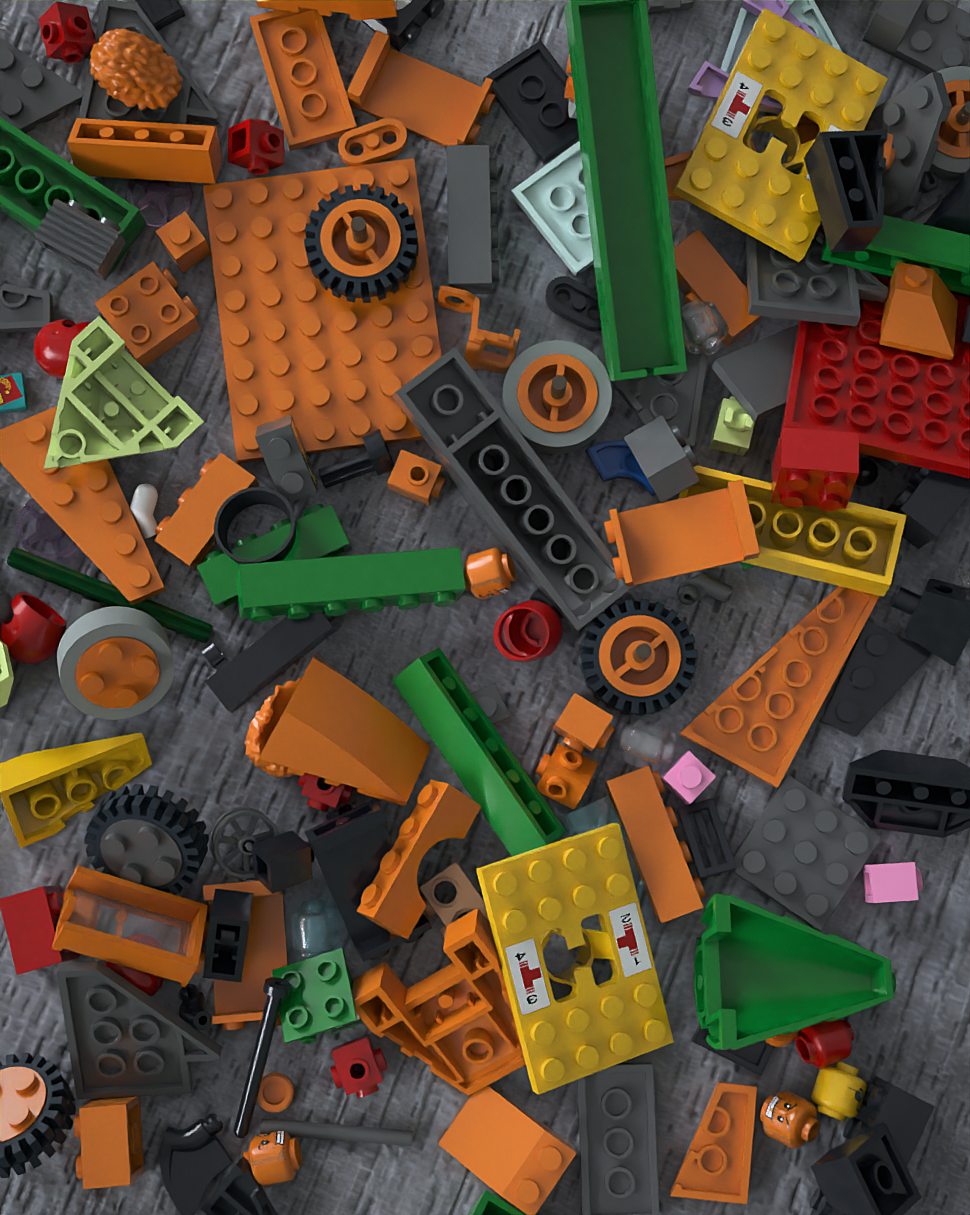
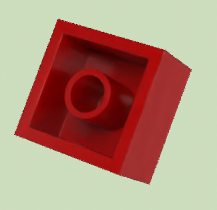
(815, 468)
(31, 928)

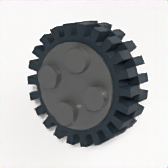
(147, 839)

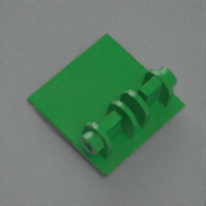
(318, 997)

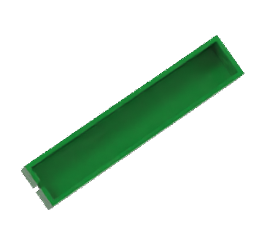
(625, 187)

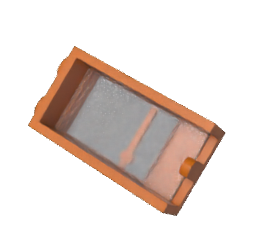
(132, 925)

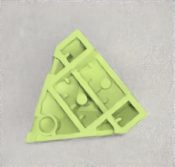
(112, 405)

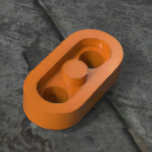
(371, 141)

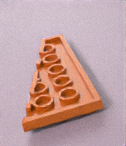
(84, 504)
(774, 702)

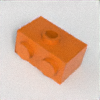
(583, 725)

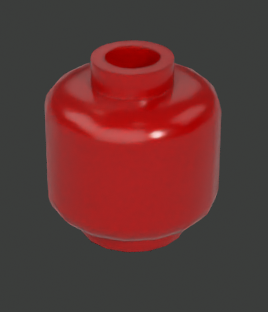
(825, 1043)

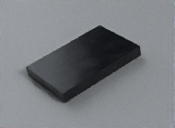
(533, 98)

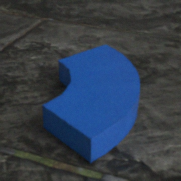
(616, 460)

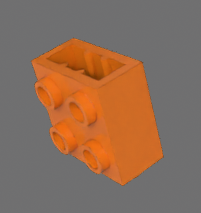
(149, 313)

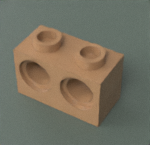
(466, 899)

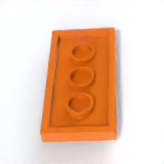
(303, 76)

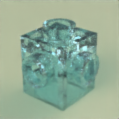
(591, 816)

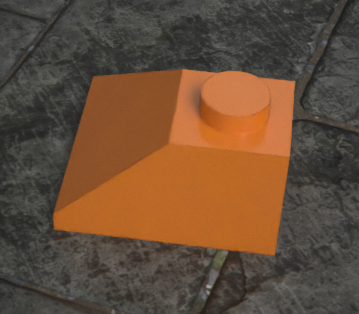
(919, 312)

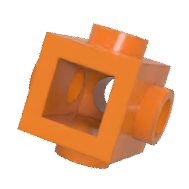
(565, 775)

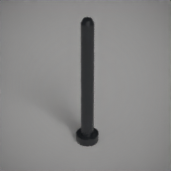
(276, 990)

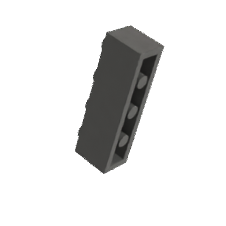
(470, 218)

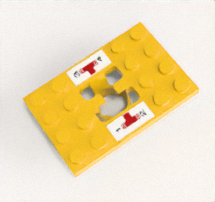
(754, 187)
(553, 893)

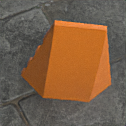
(345, 737)

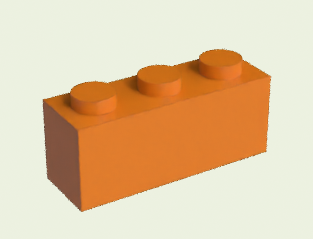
(708, 277)
(191, 528)

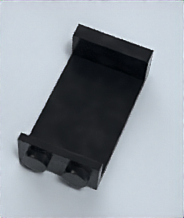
(350, 858)

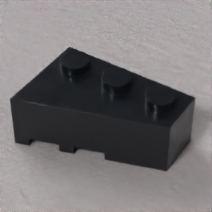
(848, 186)

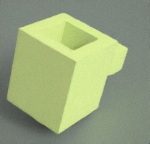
(732, 428)

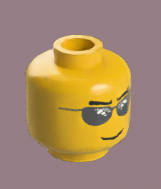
(838, 1091)

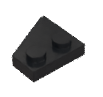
(239, 1194)

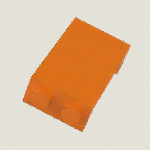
(419, 95)
(683, 535)
(264, 952)

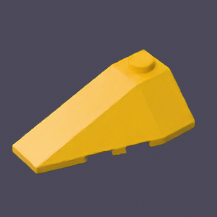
(56, 783)

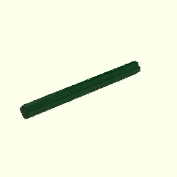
(107, 594)

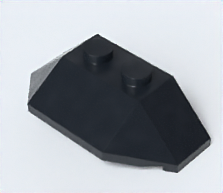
(909, 793)

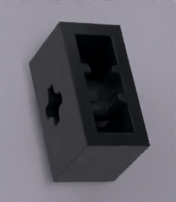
(228, 935)

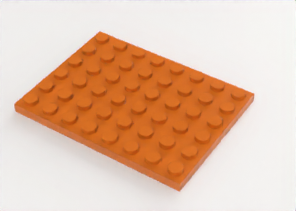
(293, 341)

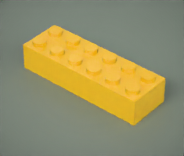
(837, 547)

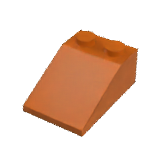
(508, 1149)

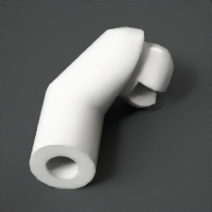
(143, 507)

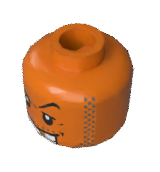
(489, 573)
(789, 1119)
(274, 1157)

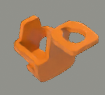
(479, 338)

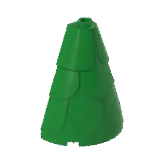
(777, 976)

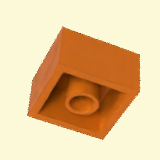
(109, 1142)

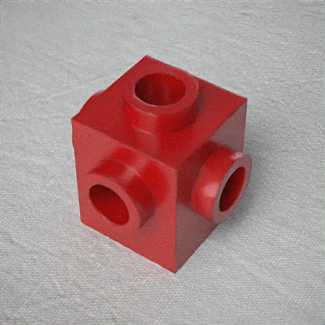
(67, 32)
(256, 146)
(324, 799)
(362, 1052)

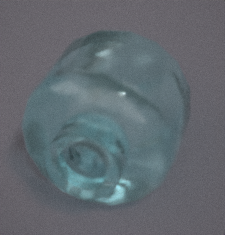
(314, 928)

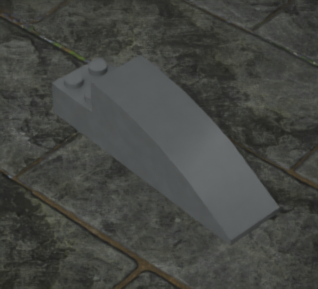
(511, 488)

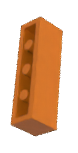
(146, 150)
(654, 844)

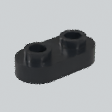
(580, 303)

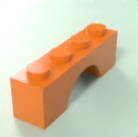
(394, 894)

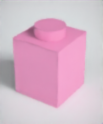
(687, 778)
(891, 882)

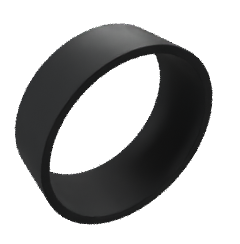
(242, 500)

